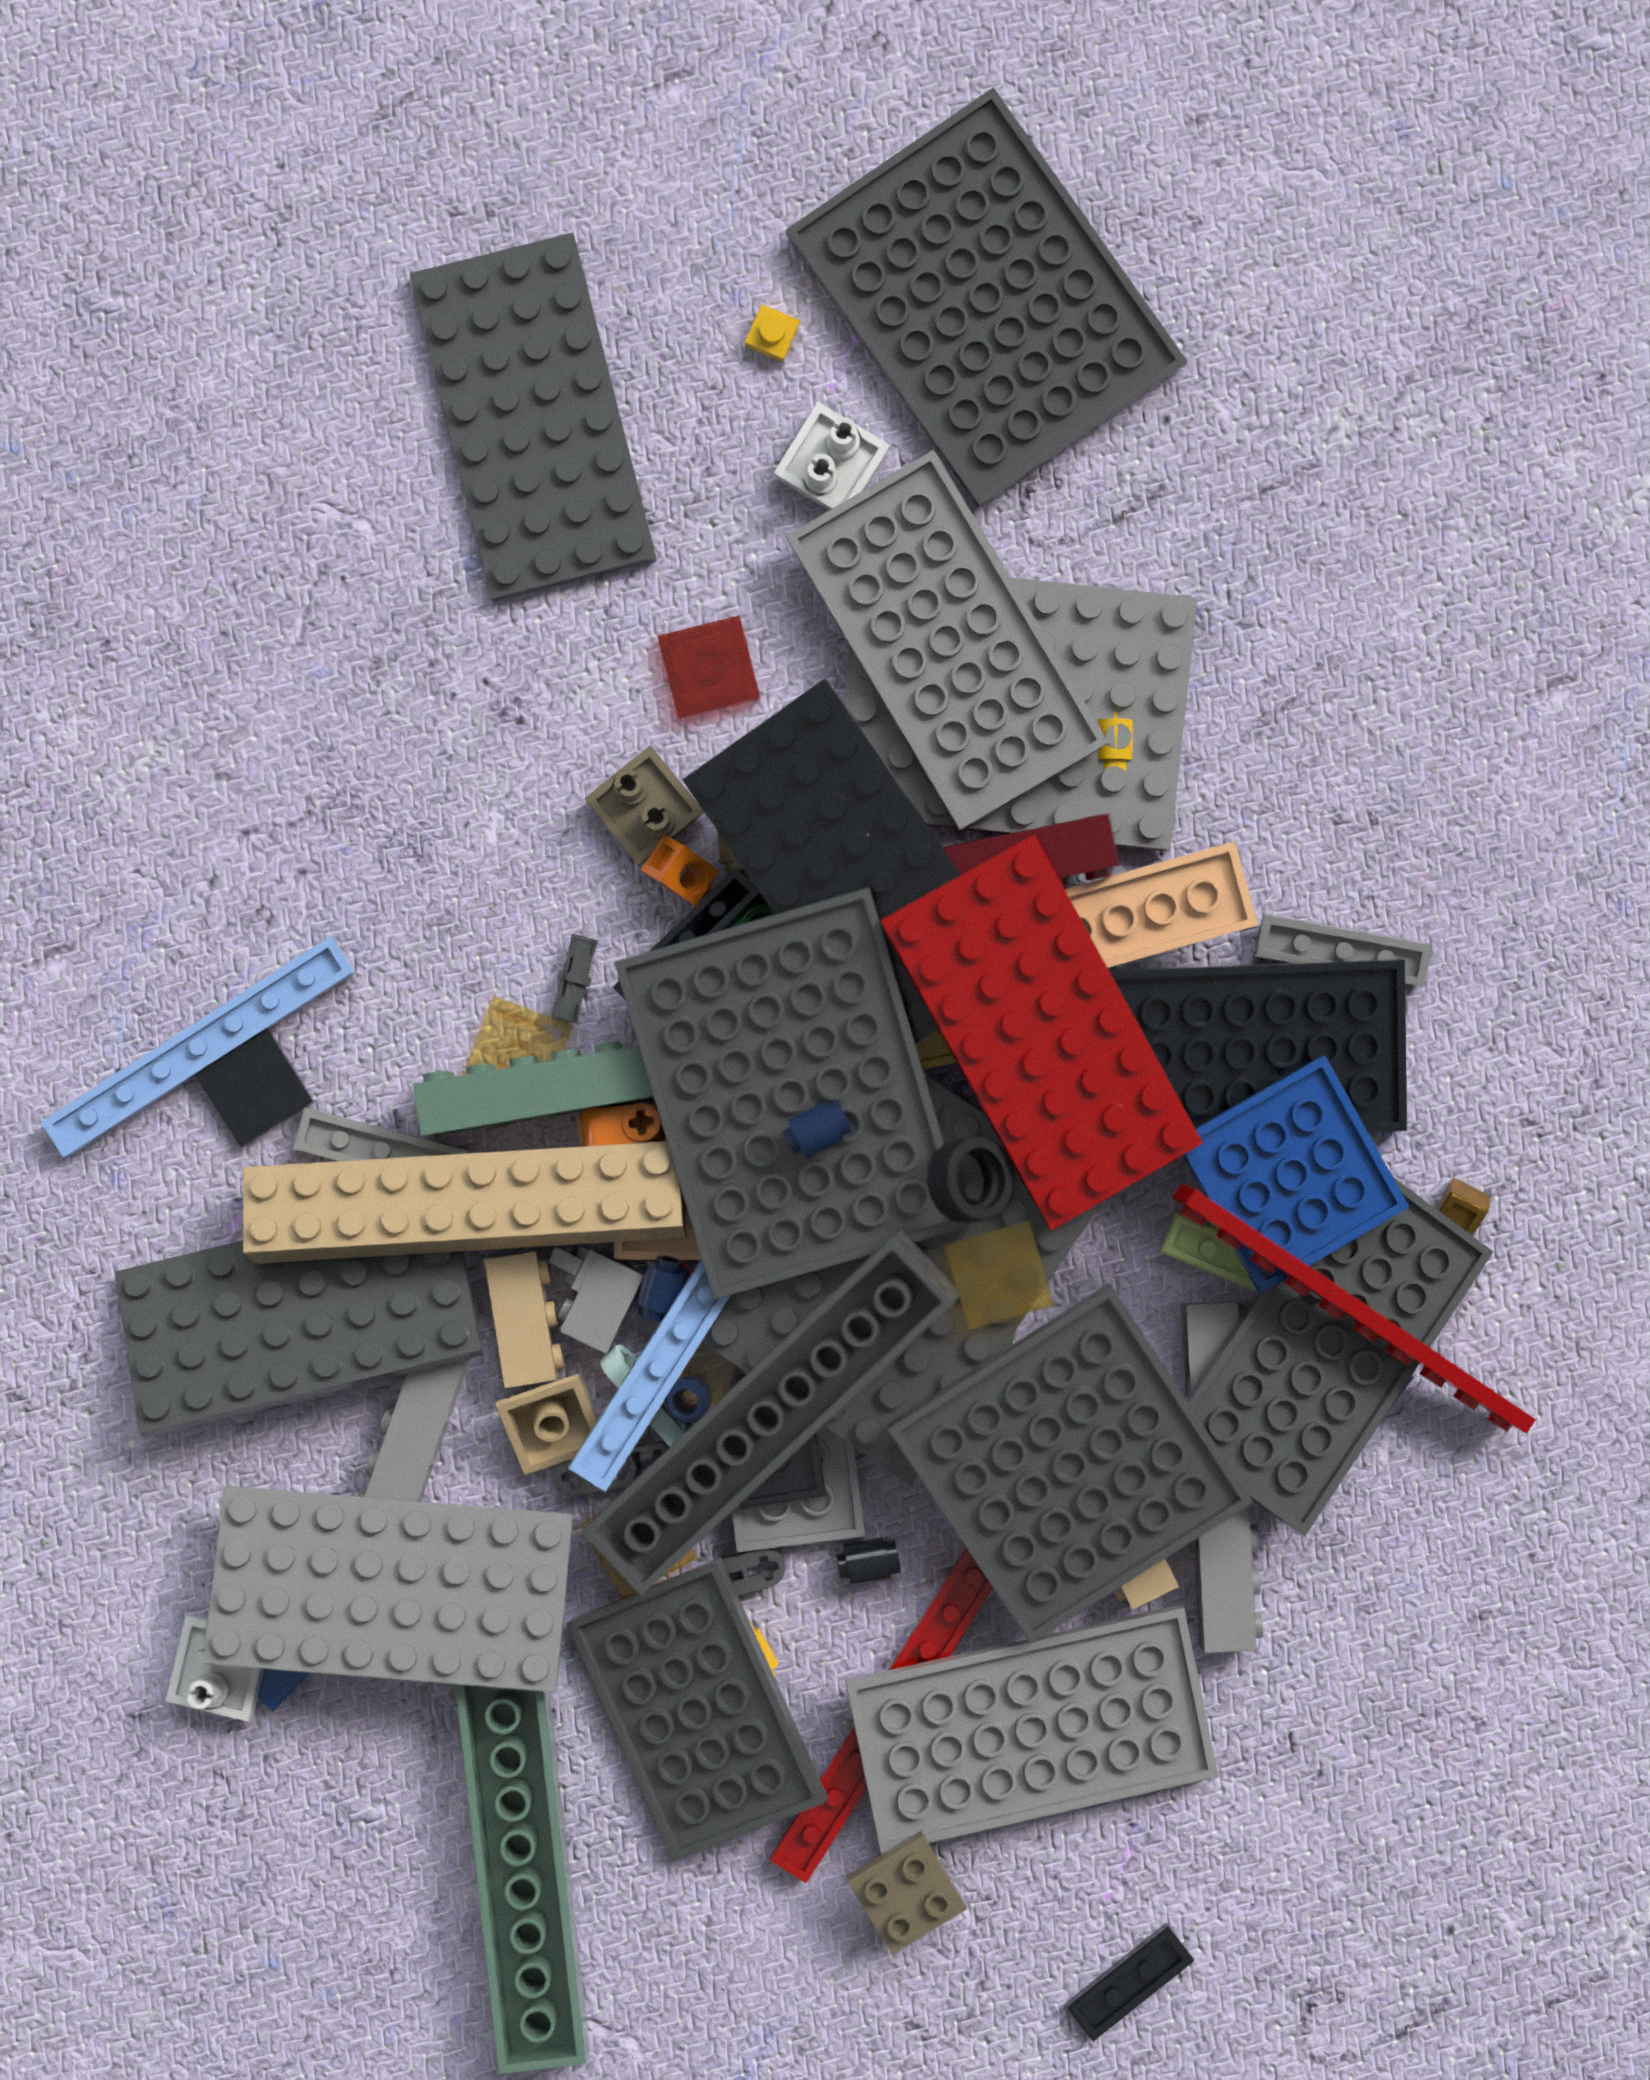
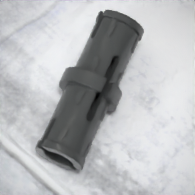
(574, 978)

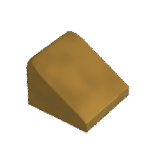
(1464, 1205)

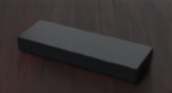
(1129, 1982)

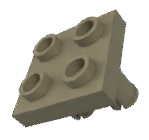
(644, 804)
(906, 1892)

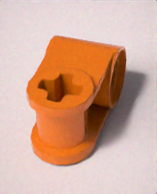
(616, 1125)

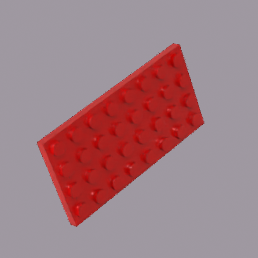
(1041, 1032)

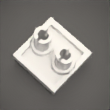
(831, 458)
(210, 1687)

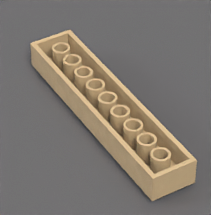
(461, 1202)

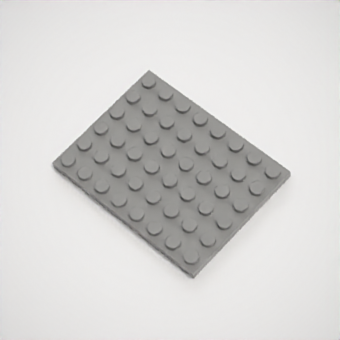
(1123, 656)

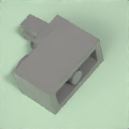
(603, 1297)

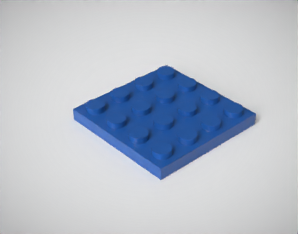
(1296, 1168)

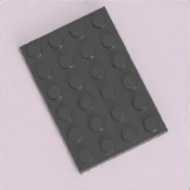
(697, 1710)

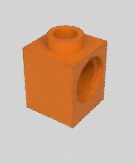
(669, 860)

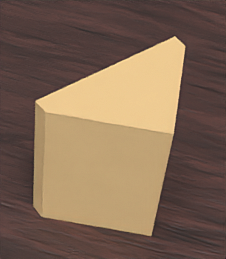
(548, 1422)

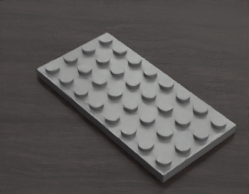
(947, 640)
(389, 1589)
(1032, 1728)

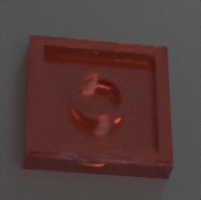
(709, 667)

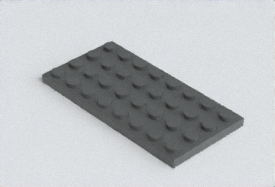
(533, 417)
(239, 1337)
(1303, 1390)

